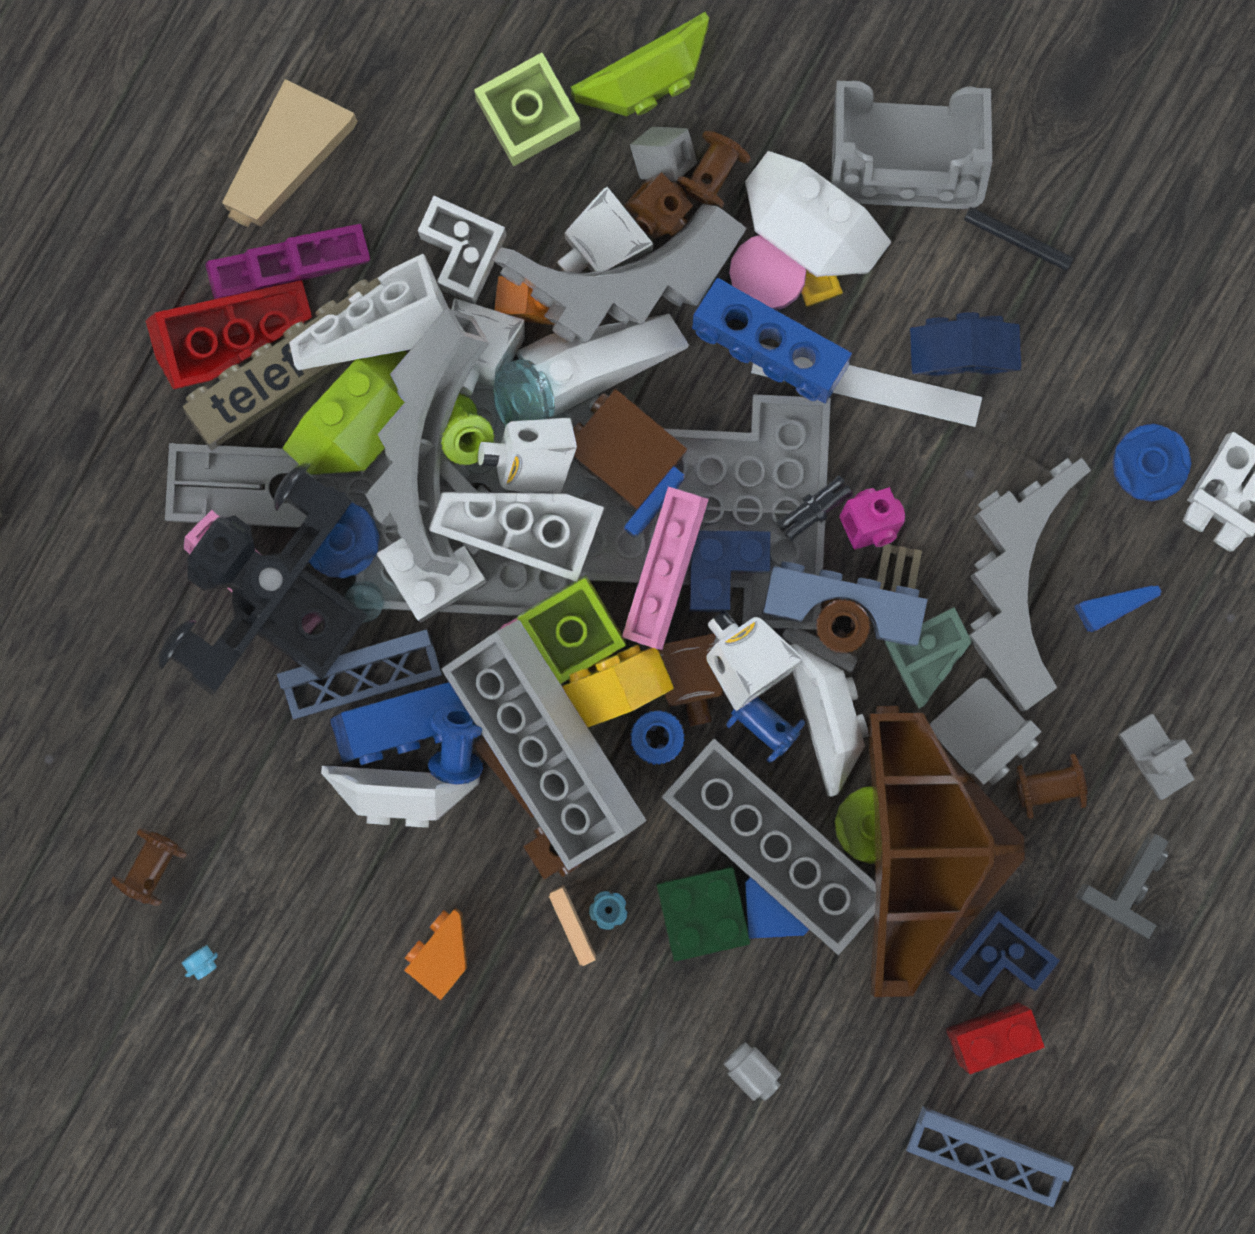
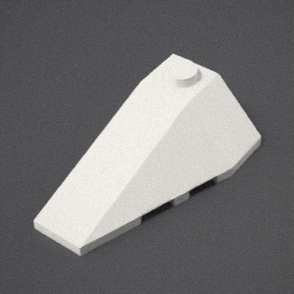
(375, 324)
(610, 356)
(527, 527)

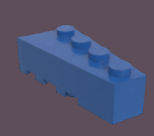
(391, 724)

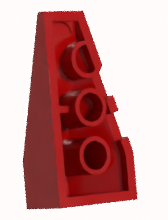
(211, 336)

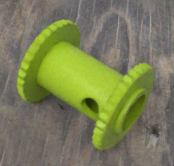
(465, 432)

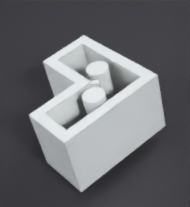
(471, 243)
(431, 591)

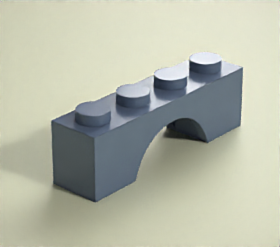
(894, 615)

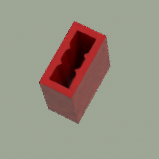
(995, 1038)

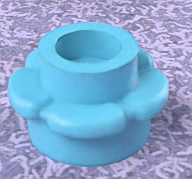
(598, 913)
(200, 963)

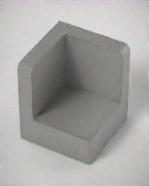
(663, 151)

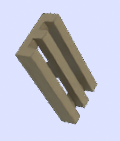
(901, 553)

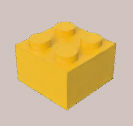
(618, 684)

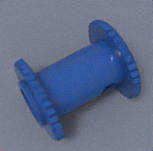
(767, 726)
(672, 731)
(456, 761)

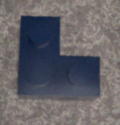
(965, 345)
(719, 555)
(996, 946)

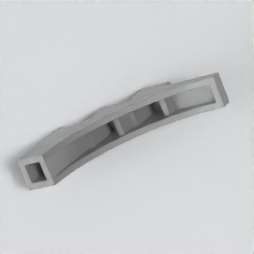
(677, 271)
(429, 386)
(1014, 528)

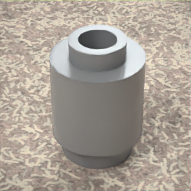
(752, 1072)

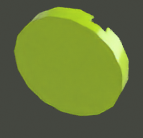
(857, 825)

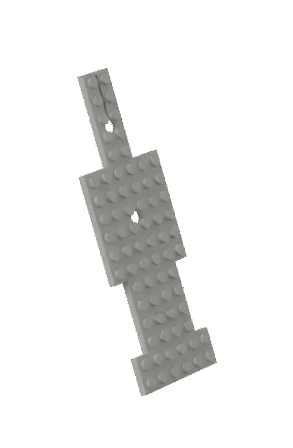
(744, 475)

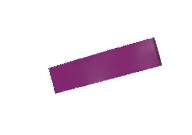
(289, 261)

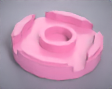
(767, 273)

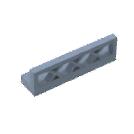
(358, 659)
(995, 1144)

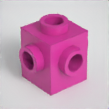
(872, 518)

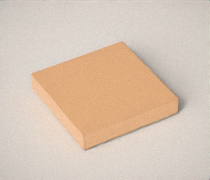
(572, 925)

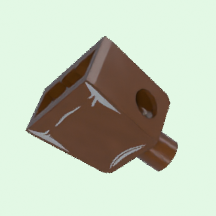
(691, 676)

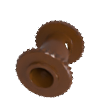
(713, 166)
(840, 639)
(1051, 786)
(148, 867)

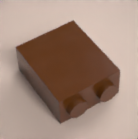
(625, 448)

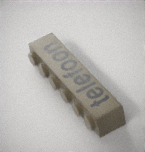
(261, 384)

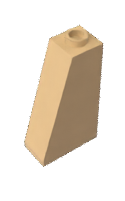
(285, 152)

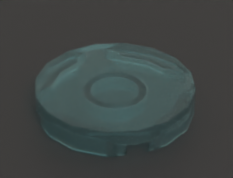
(522, 393)

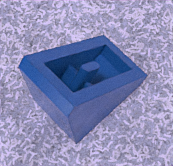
(767, 916)

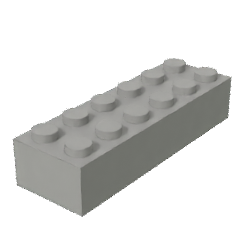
(543, 744)
(774, 845)

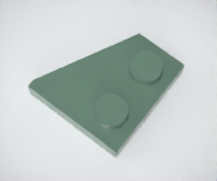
(928, 663)

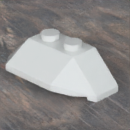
(812, 219)
(830, 717)
(396, 794)

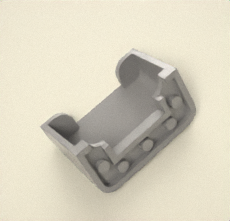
(912, 150)

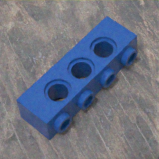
(762, 322)

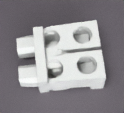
(1223, 496)

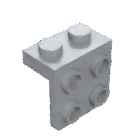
(984, 732)

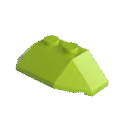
(647, 73)
(344, 424)

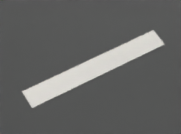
(901, 393)

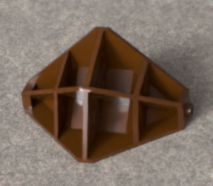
(936, 850)

